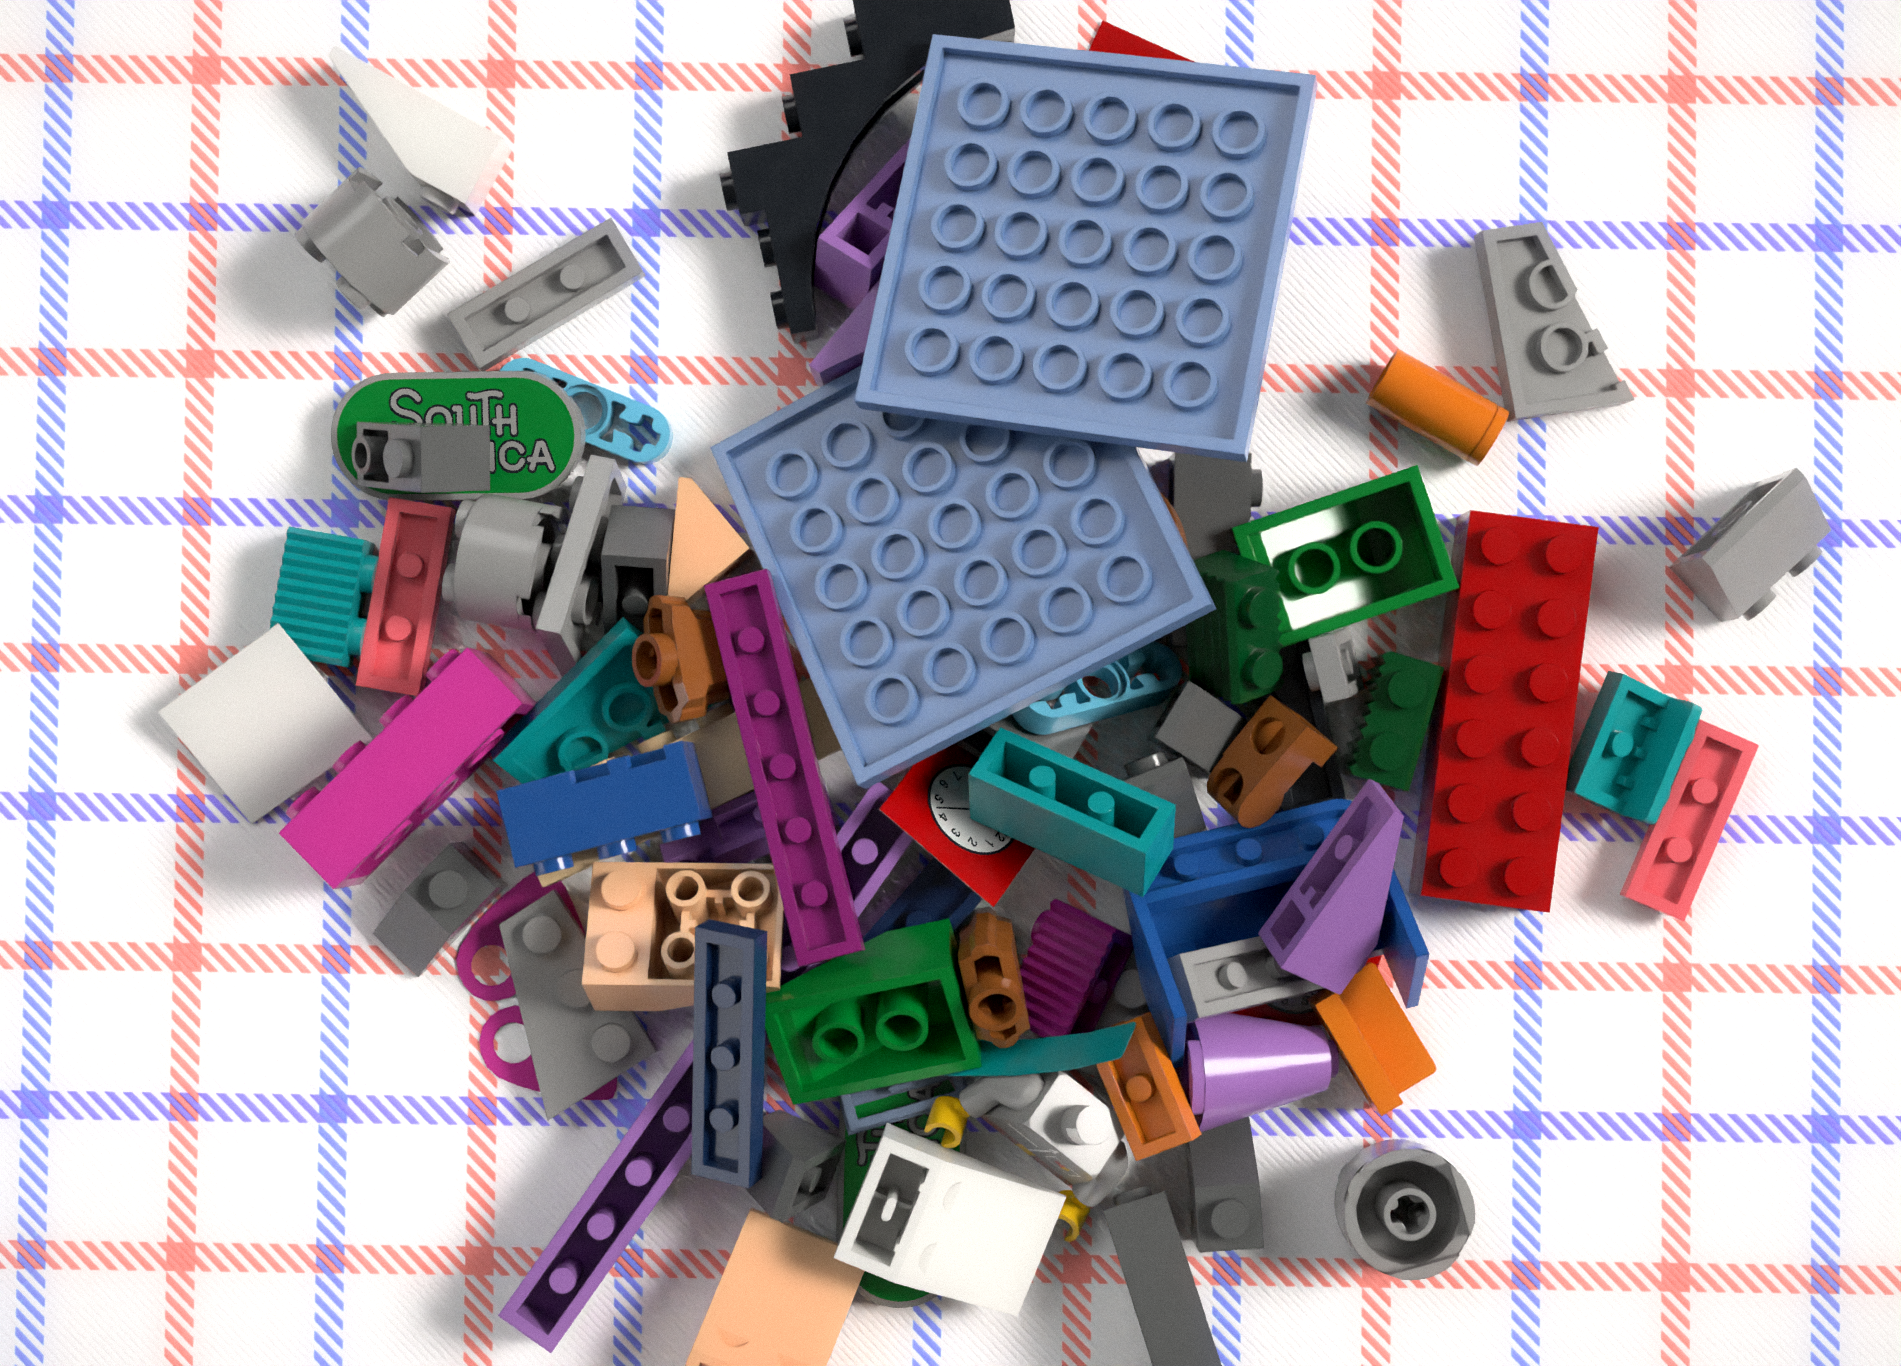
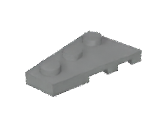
(1539, 333)
(575, 556)
(568, 1040)

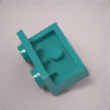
(1631, 748)

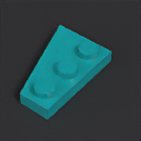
(584, 714)

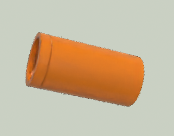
(1437, 407)

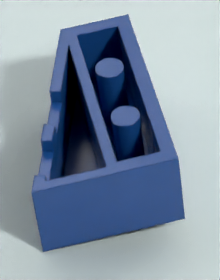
(605, 807)

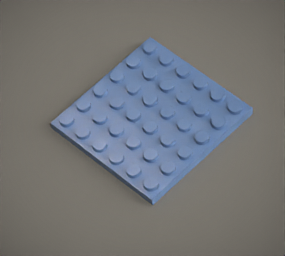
(1088, 245)
(950, 565)

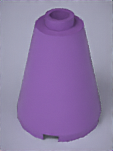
(1252, 1065)

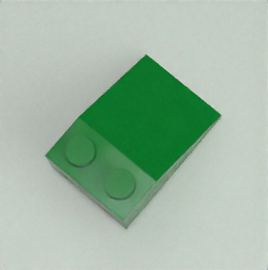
(1351, 554)
(875, 1017)

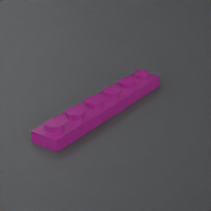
(784, 768)

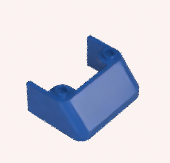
(1225, 888)

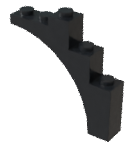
(835, 112)

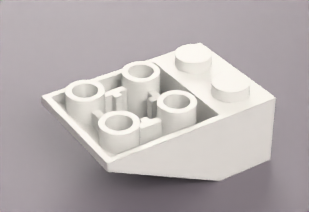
(948, 1223)

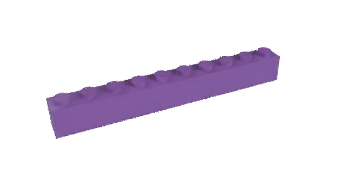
(662, 1133)

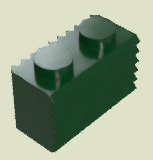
(1237, 644)
(1392, 720)

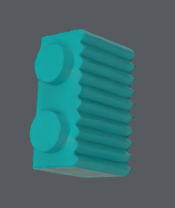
(324, 594)

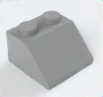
(1754, 546)

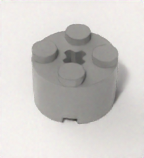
(373, 244)
(502, 559)
(1436, 1224)

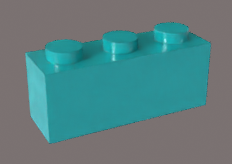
(1071, 811)

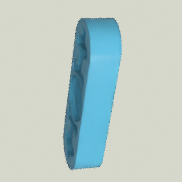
(633, 414)
(1081, 707)

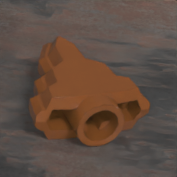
(680, 659)
(993, 978)

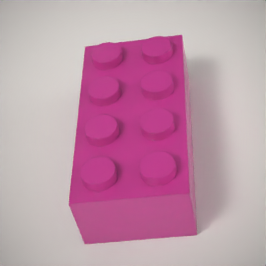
(407, 769)

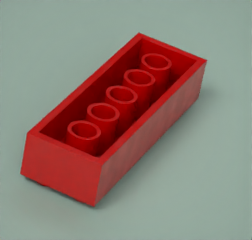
(1504, 711)

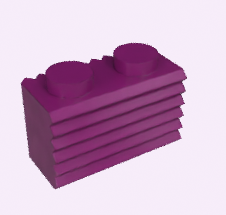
(1071, 969)

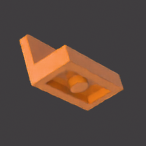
(1374, 1038)
(1148, 1093)

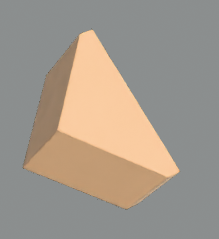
(702, 545)

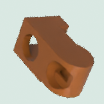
(1266, 763)

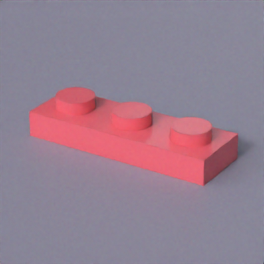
(405, 596)
(1690, 823)

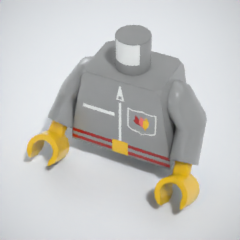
(1053, 1124)

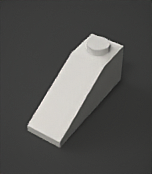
(437, 145)

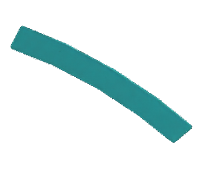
(1052, 1053)

